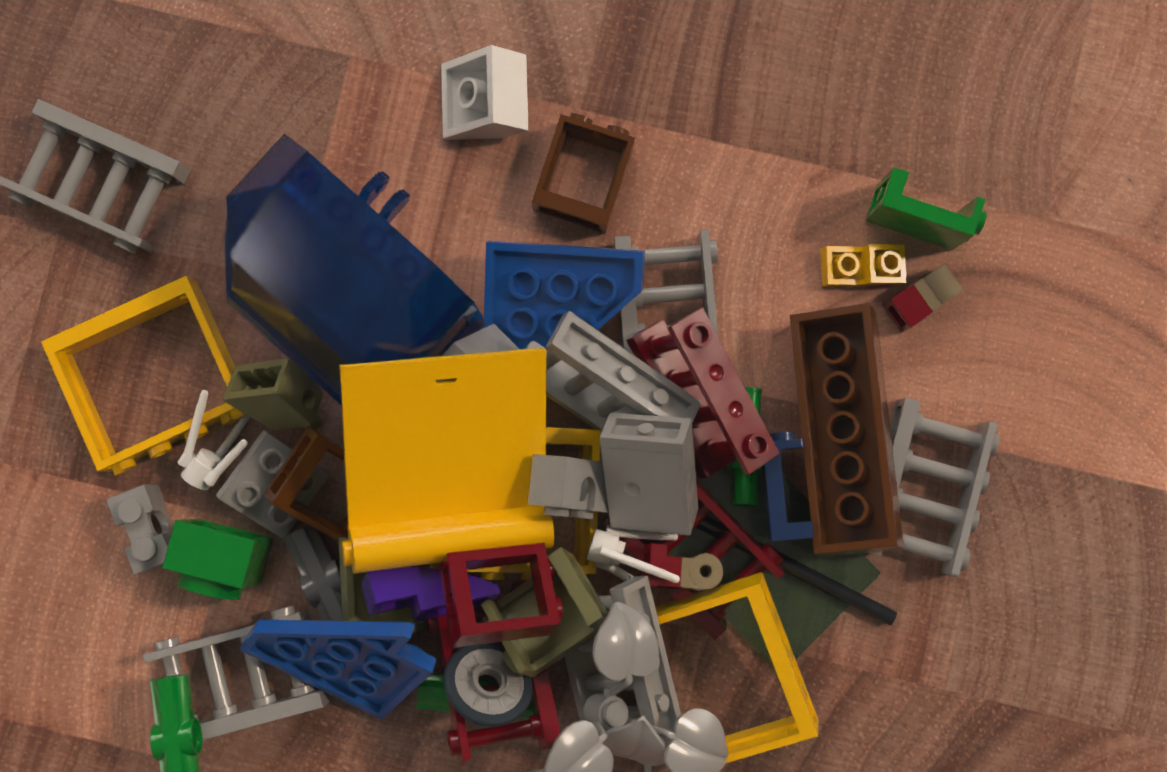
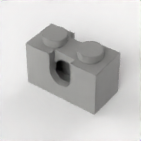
(568, 486)
(134, 512)

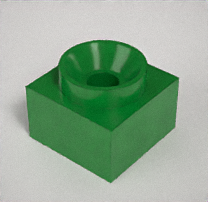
(216, 558)

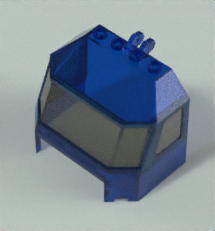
(332, 273)

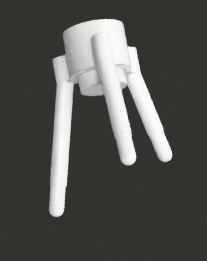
(205, 467)
(608, 551)

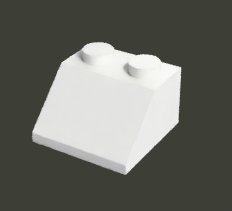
(485, 95)

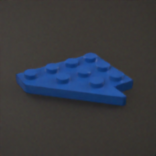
(538, 283)
(347, 659)

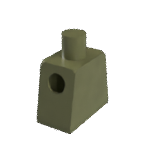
(276, 394)

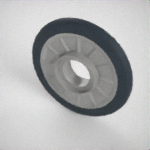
(475, 703)

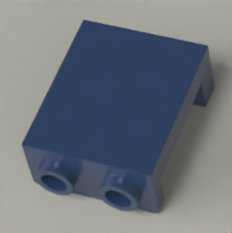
(777, 523)

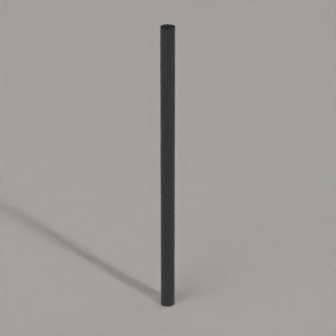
(814, 578)

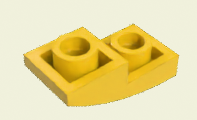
(863, 265)

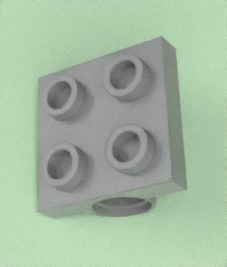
(252, 477)

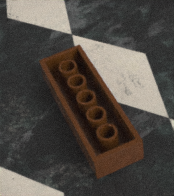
(846, 431)

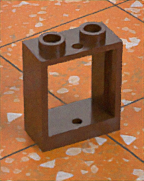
(571, 210)
(295, 473)

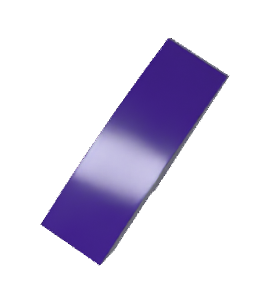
(419, 590)

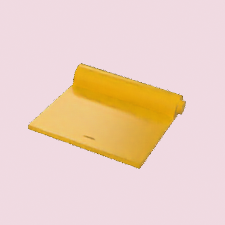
(444, 459)

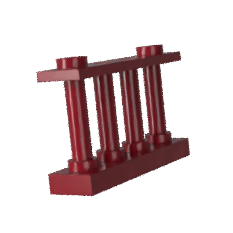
(698, 363)
(767, 556)
(540, 726)

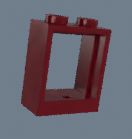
(459, 603)

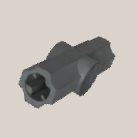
(318, 571)

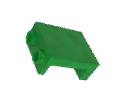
(922, 219)

